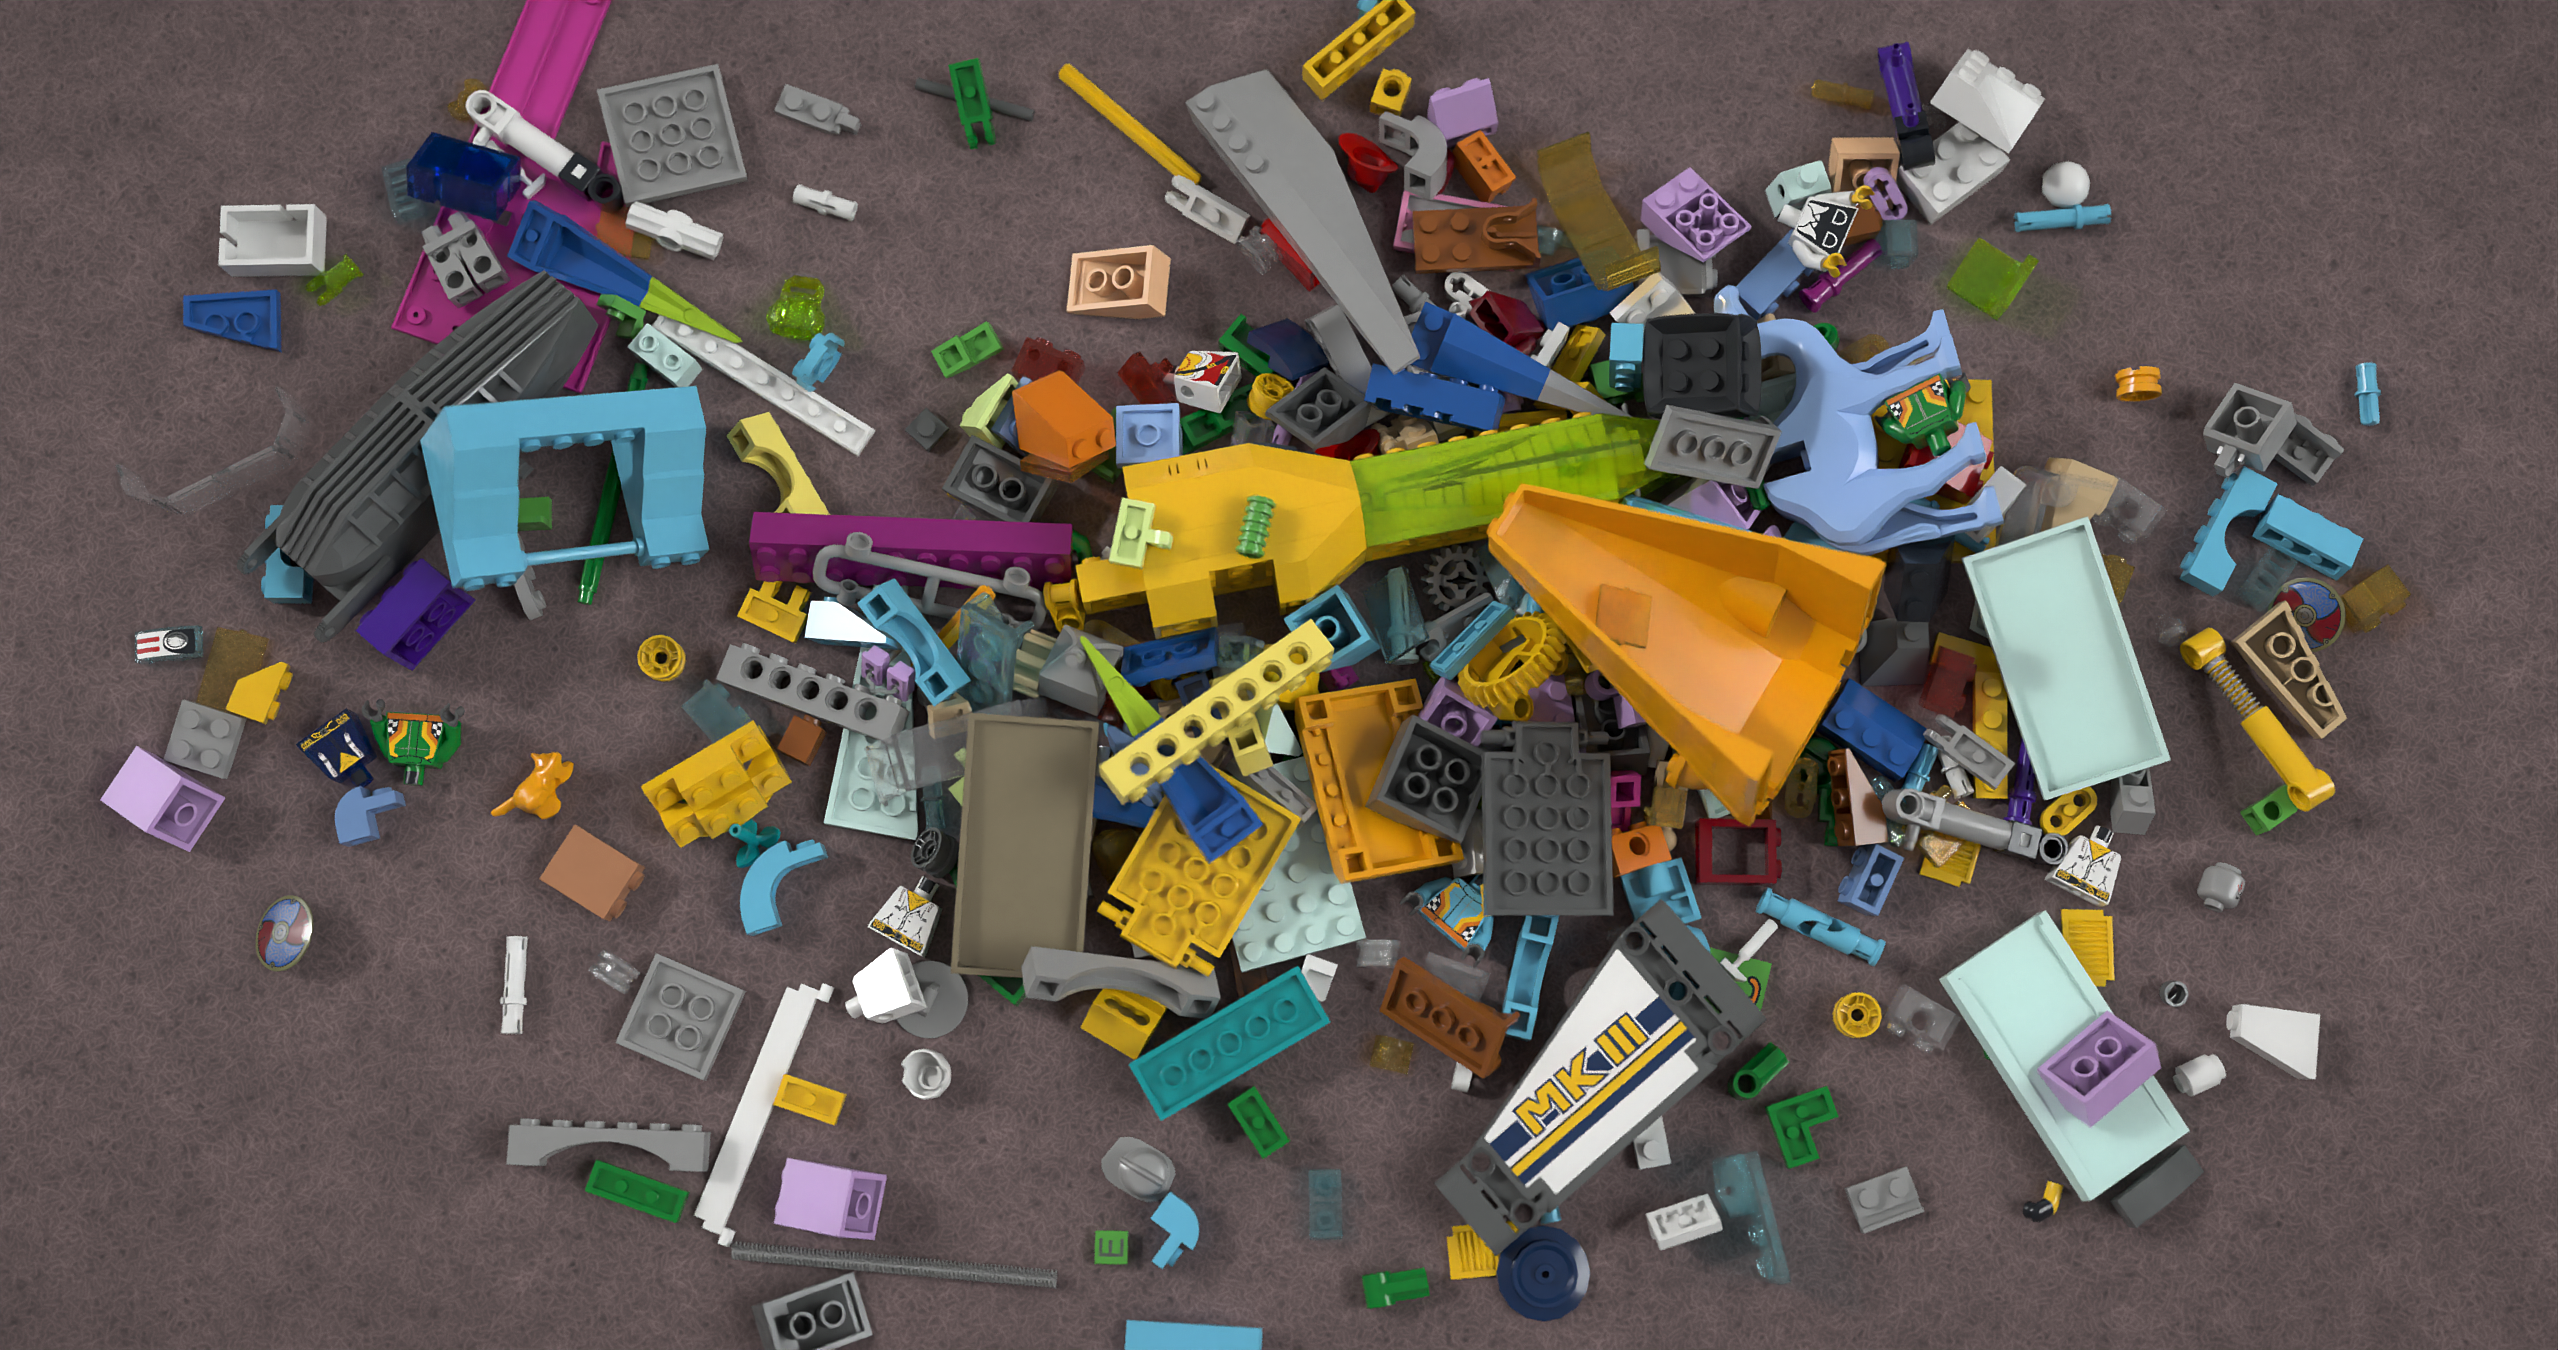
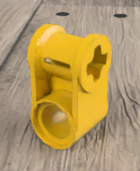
(1065, 604)

